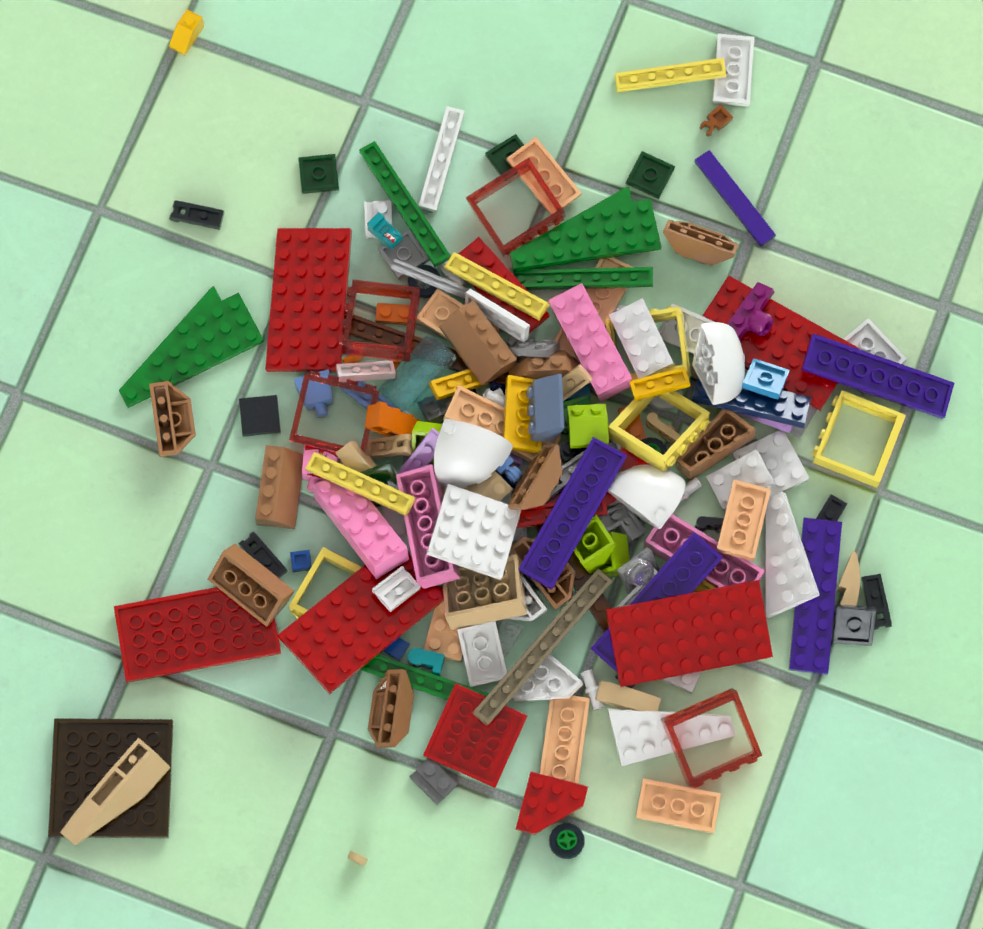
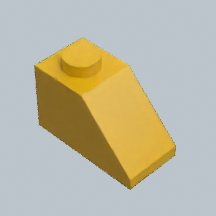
(186, 31)

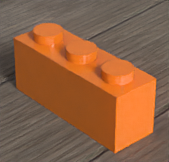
(389, 420)

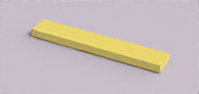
(670, 75)
(496, 286)
(360, 484)

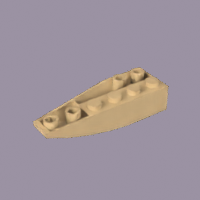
(118, 790)

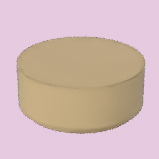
(357, 858)

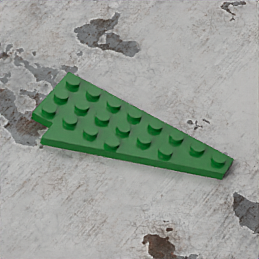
(602, 231)
(202, 339)

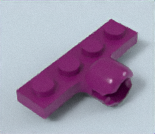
(750, 314)

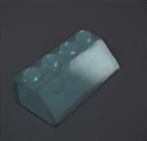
(412, 378)

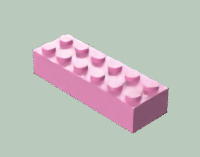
(591, 342)
(420, 525)
(362, 527)
(728, 571)

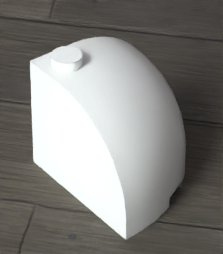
(719, 362)
(467, 454)
(648, 492)

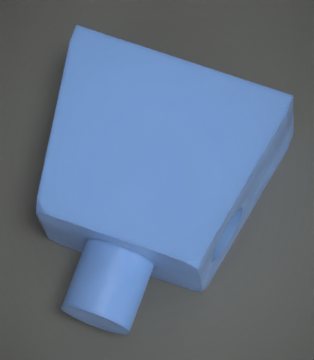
(317, 395)

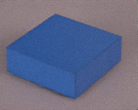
(301, 560)
(397, 649)

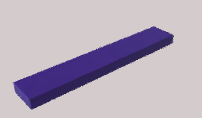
(735, 198)

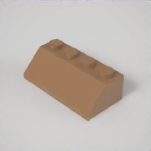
(478, 343)
(279, 488)
(250, 584)

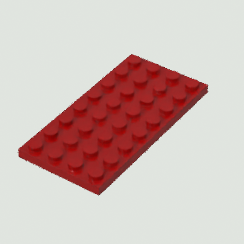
(308, 299)
(784, 343)
(353, 626)
(689, 633)
(189, 634)

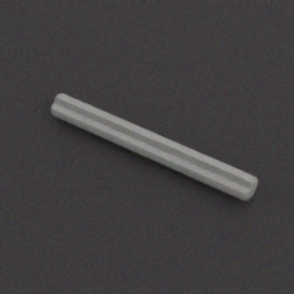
(429, 278)

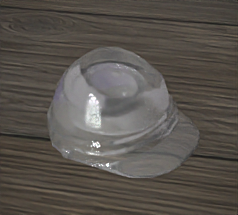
(640, 570)

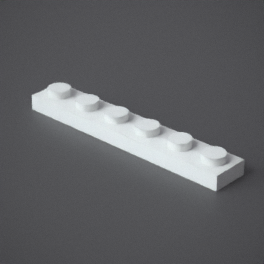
(441, 159)

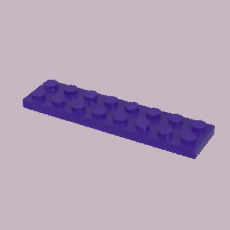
(877, 376)
(572, 513)
(677, 577)
(815, 617)

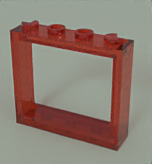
(500, 182)
(379, 350)
(334, 381)
(696, 710)

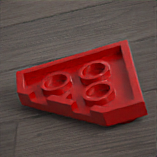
(548, 802)

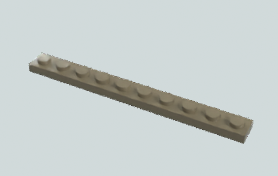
(542, 647)

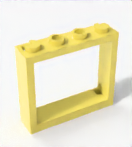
(660, 316)
(868, 407)
(645, 452)
(324, 555)

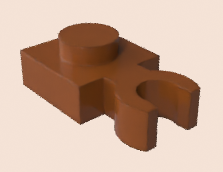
(717, 119)

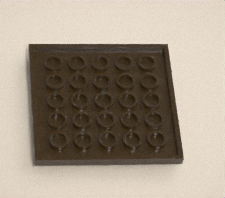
(84, 755)

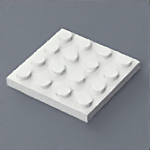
(473, 532)

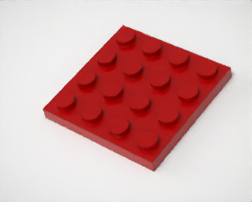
(470, 745)

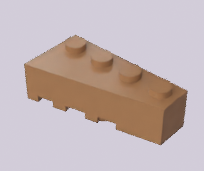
(720, 439)

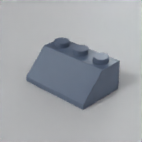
(545, 408)

